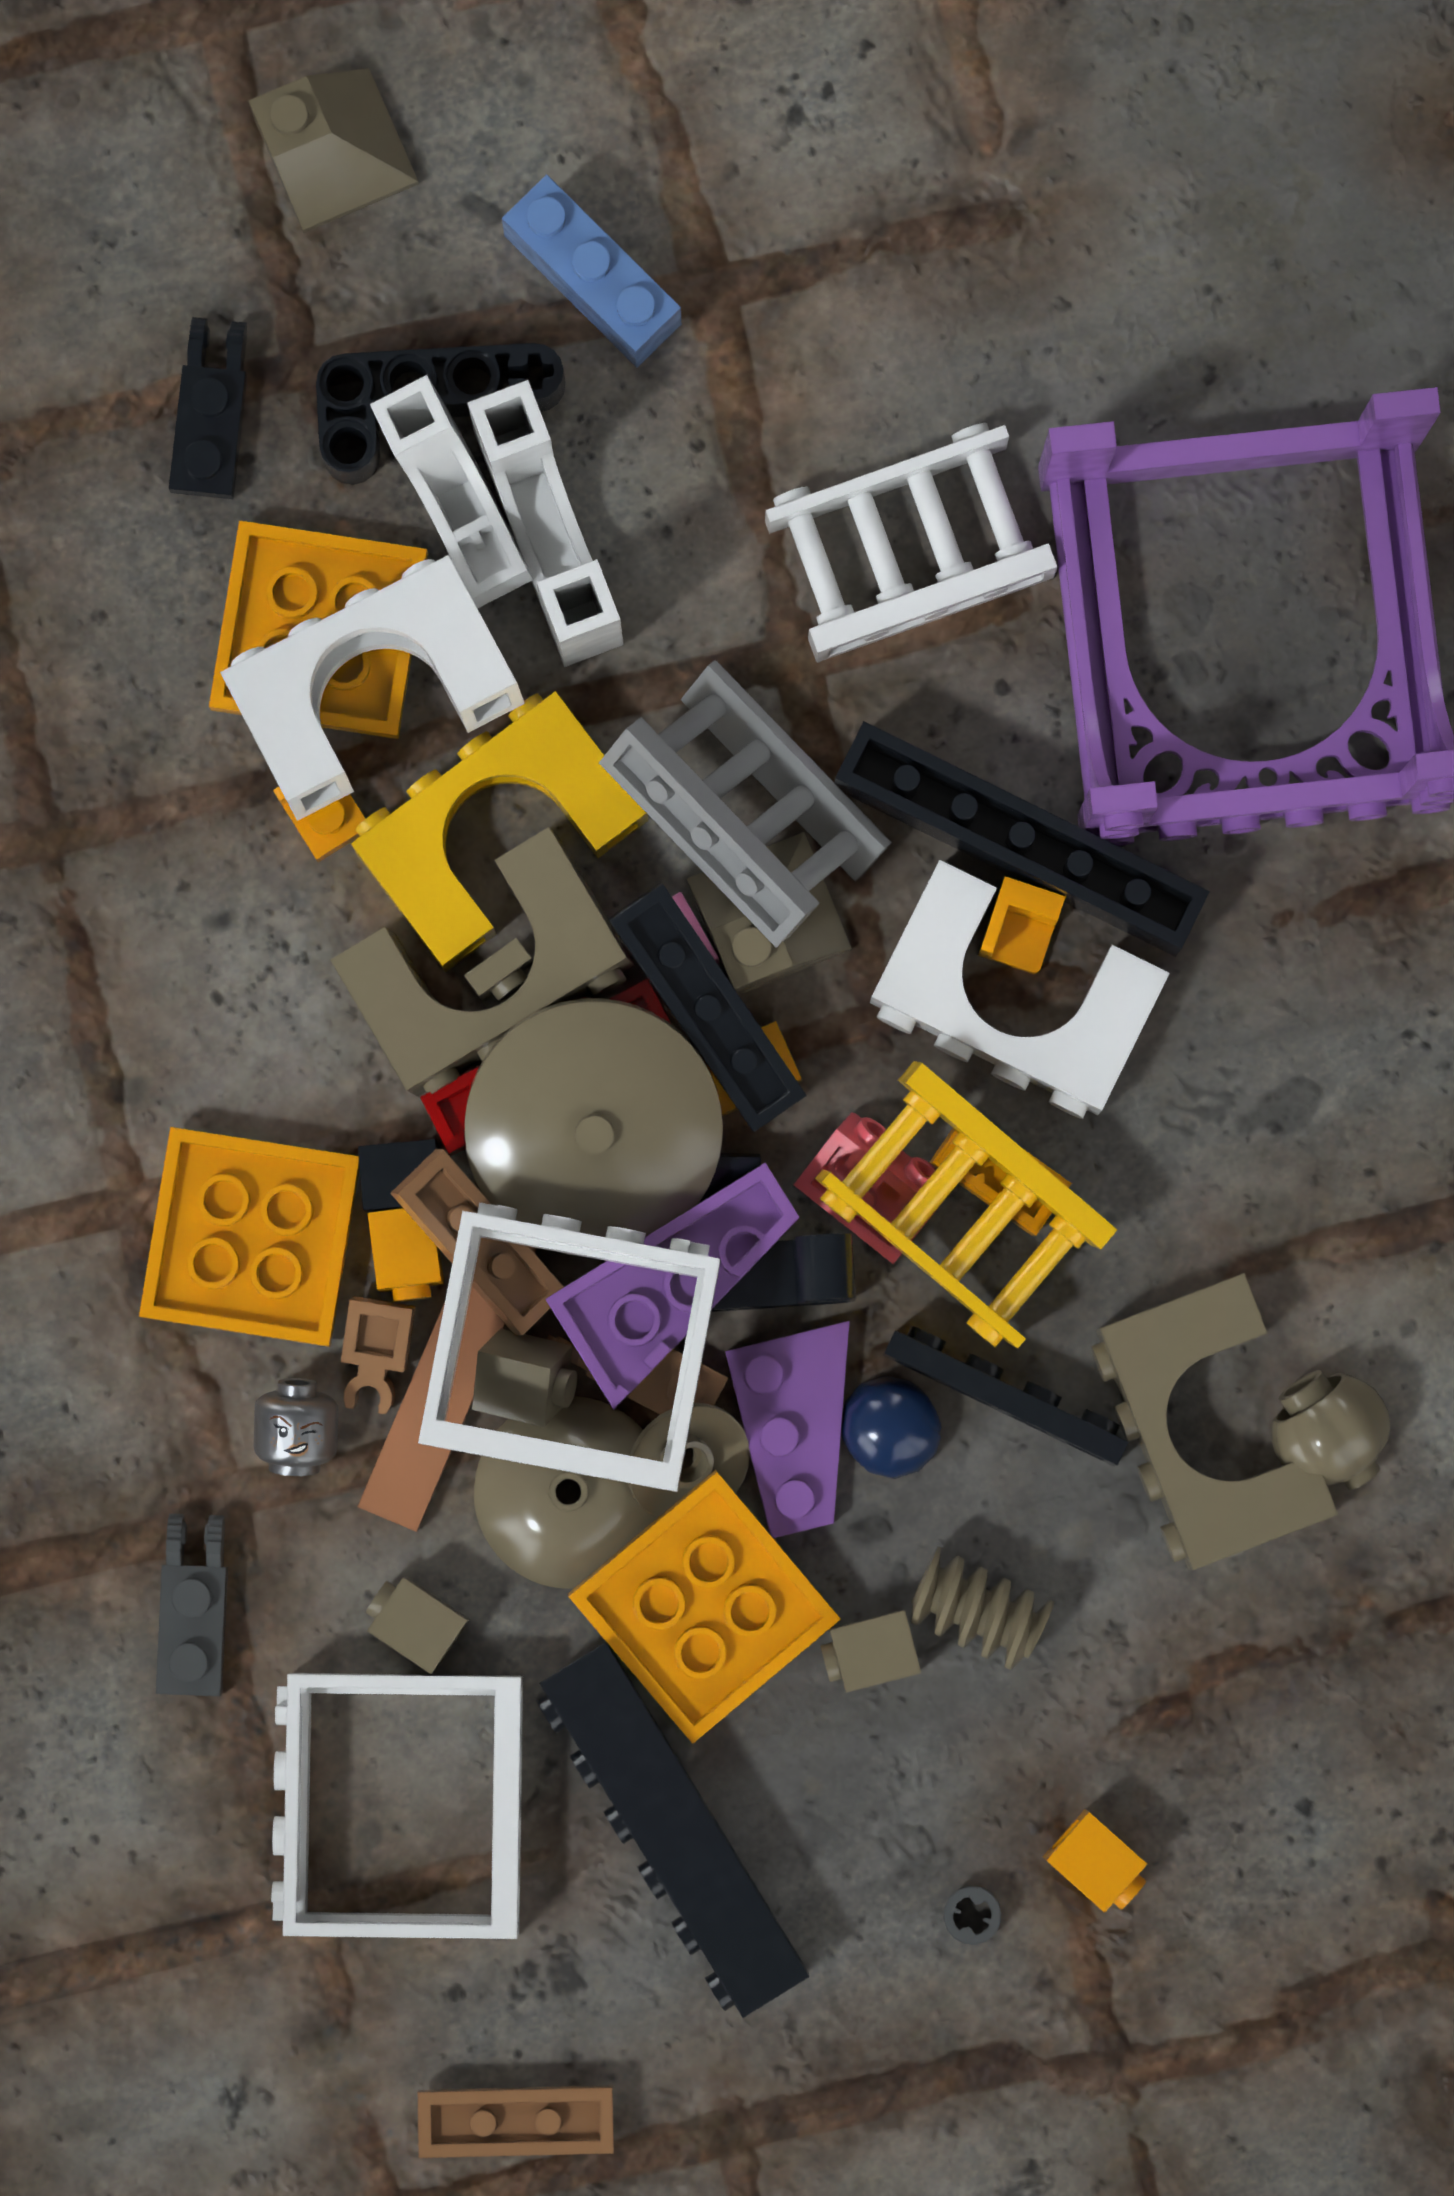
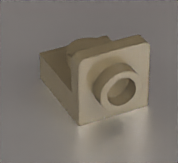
(500, 974)

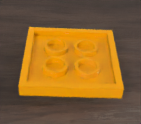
(301, 575)
(250, 1237)
(704, 1606)

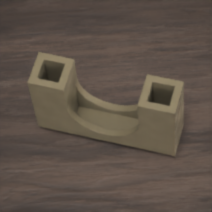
(573, 957)
(1205, 1514)

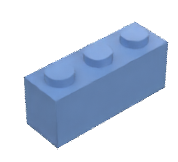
(592, 271)

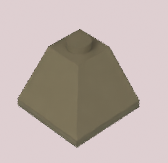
(332, 145)
(745, 952)

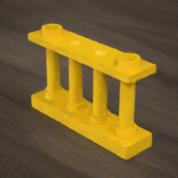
(1022, 1185)

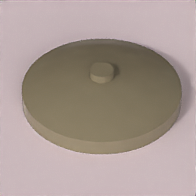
(594, 1118)

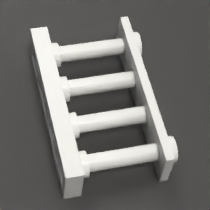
(898, 604)

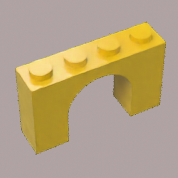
(538, 750)

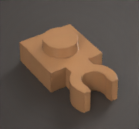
(377, 1341)

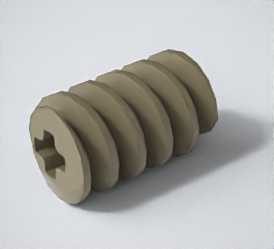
(979, 1609)

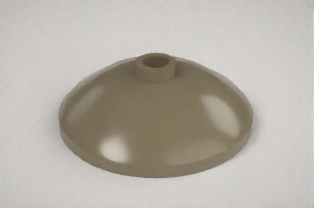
(530, 1525)

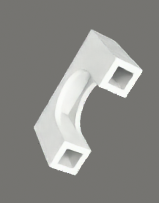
(544, 524)
(419, 614)
(927, 991)

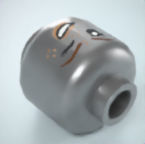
(295, 1428)

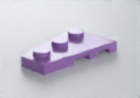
(793, 1420)

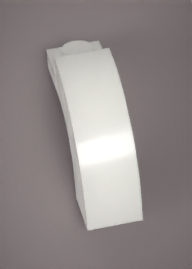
(452, 490)

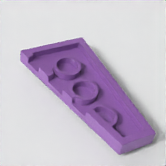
(634, 1316)

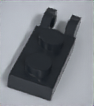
(209, 416)

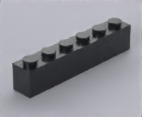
(1020, 839)
(674, 1831)

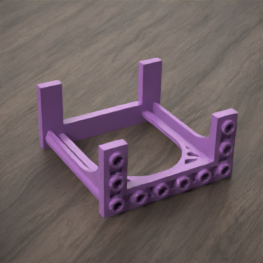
(1420, 768)

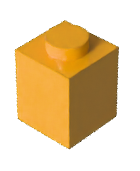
(403, 1256)
(1097, 1863)

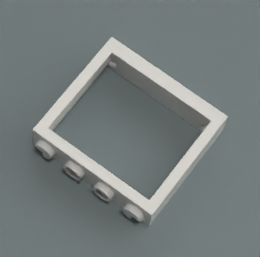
(564, 1236)
(292, 1830)

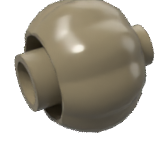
(1332, 1428)

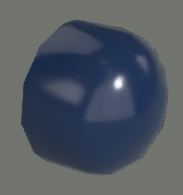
(890, 1427)

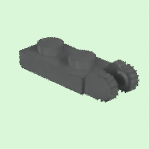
(192, 1614)

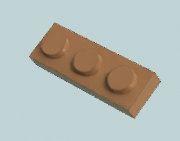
(505, 1273)
(515, 2121)

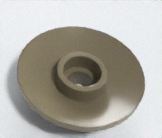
(712, 1444)

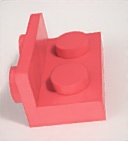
(886, 1196)

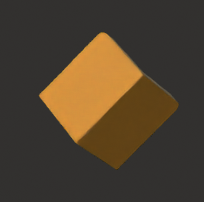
(1021, 925)

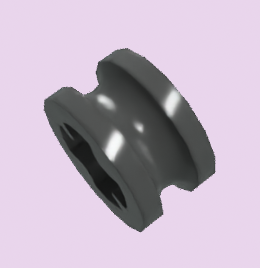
(967, 1934)

